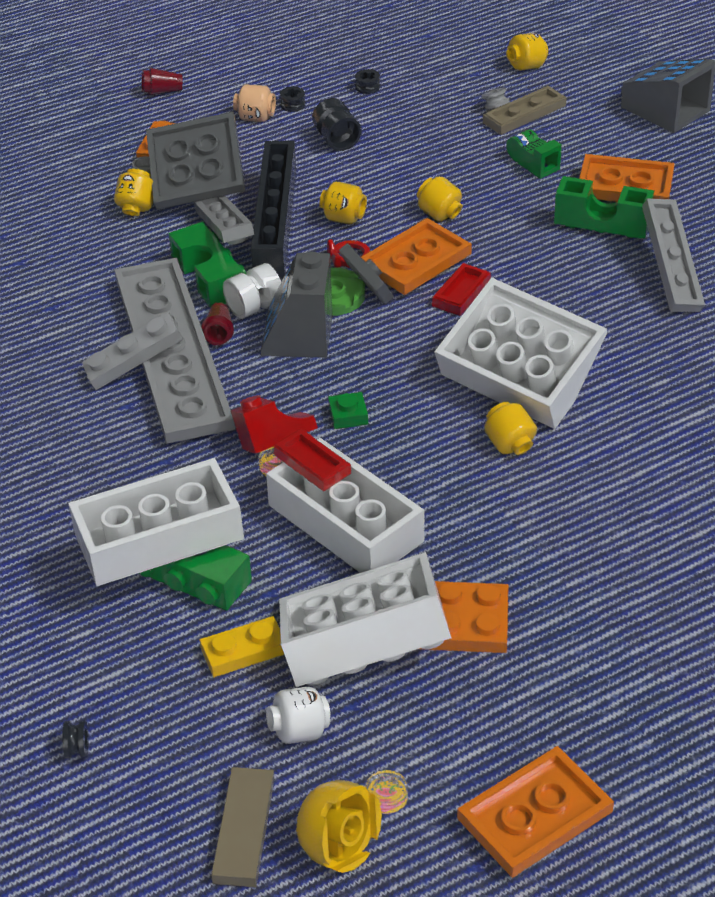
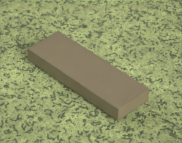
(524, 110)
(243, 827)

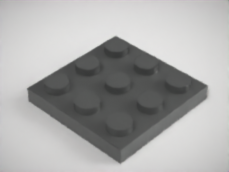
(195, 160)

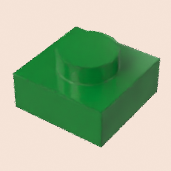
(348, 410)

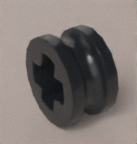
(367, 81)
(292, 99)
(75, 739)

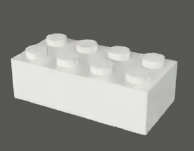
(354, 519)
(156, 521)

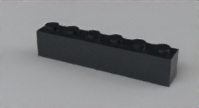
(274, 206)

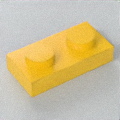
(242, 646)

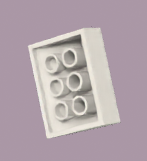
(521, 351)
(362, 620)

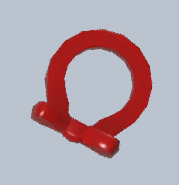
(333, 249)

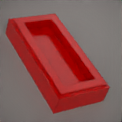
(461, 289)
(312, 459)

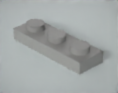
(132, 350)

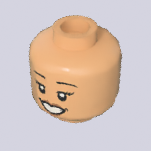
(254, 103)

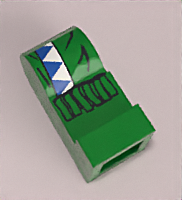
(534, 153)

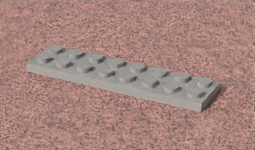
(184, 375)

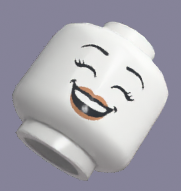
(298, 715)

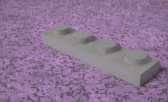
(224, 219)
(673, 255)

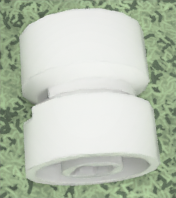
(252, 290)

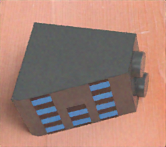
(671, 92)
(301, 310)

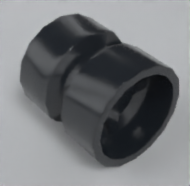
(336, 124)

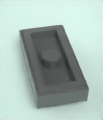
(367, 272)

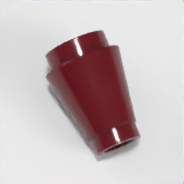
(159, 81)
(218, 325)

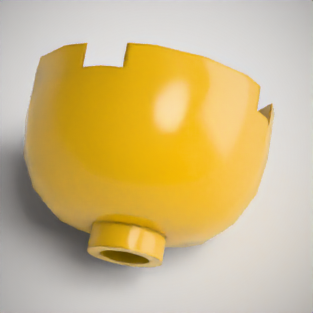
(338, 824)

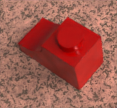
(263, 425)

